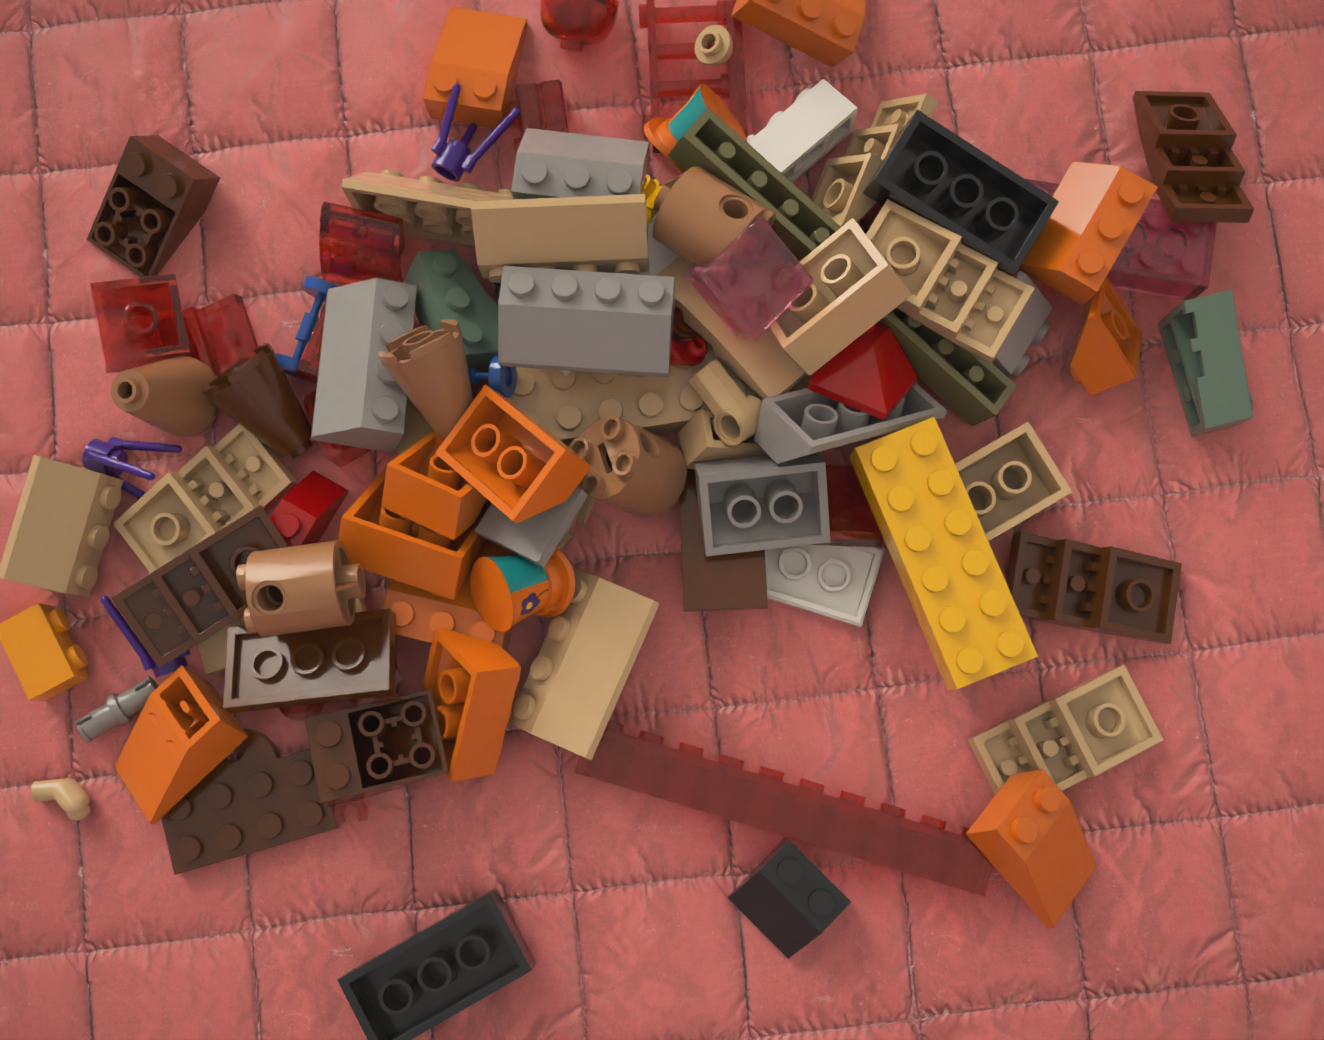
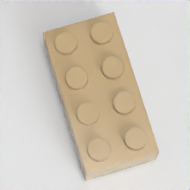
(1011, 480)

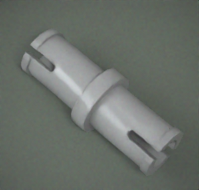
(116, 710)

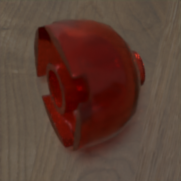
(578, 21)

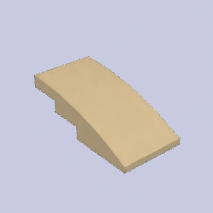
(846, 177)
(951, 284)
(758, 363)
(204, 497)
(1070, 733)

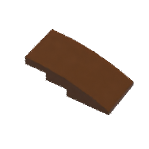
(1191, 157)
(716, 581)
(1093, 587)
(196, 590)

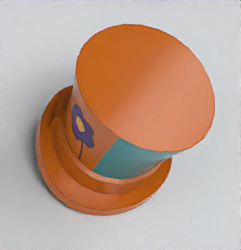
(666, 132)
(515, 588)

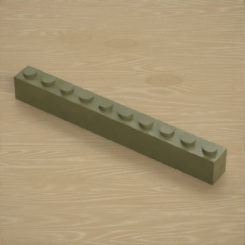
(954, 374)

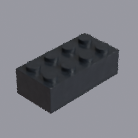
(962, 191)
(438, 971)

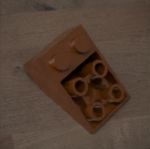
(151, 204)
(375, 748)

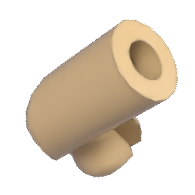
(67, 793)

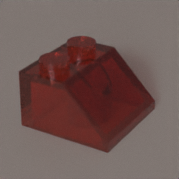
(139, 321)

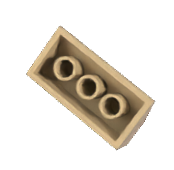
(562, 234)
(584, 665)

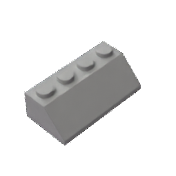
(585, 321)
(354, 391)
(810, 423)

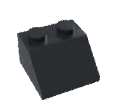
(789, 898)

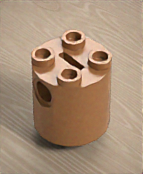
(702, 215)
(630, 467)
(315, 584)

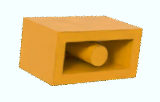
(43, 652)

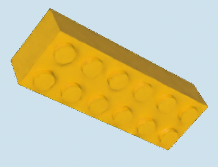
(942, 554)

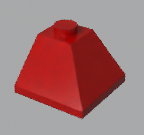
(867, 374)

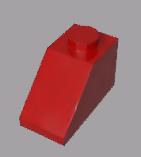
(308, 509)

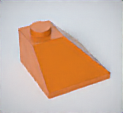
(1106, 343)

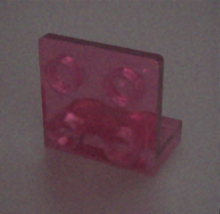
(750, 280)

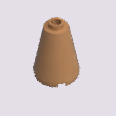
(432, 373)
(167, 395)

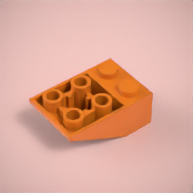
(176, 742)

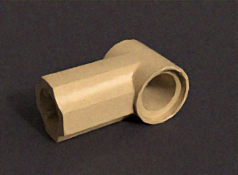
(734, 412)

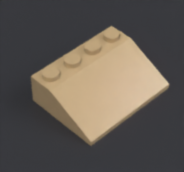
(426, 205)

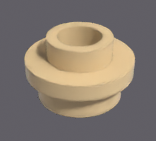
(720, 51)

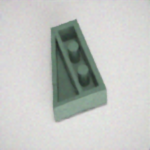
(453, 293)
(1208, 362)

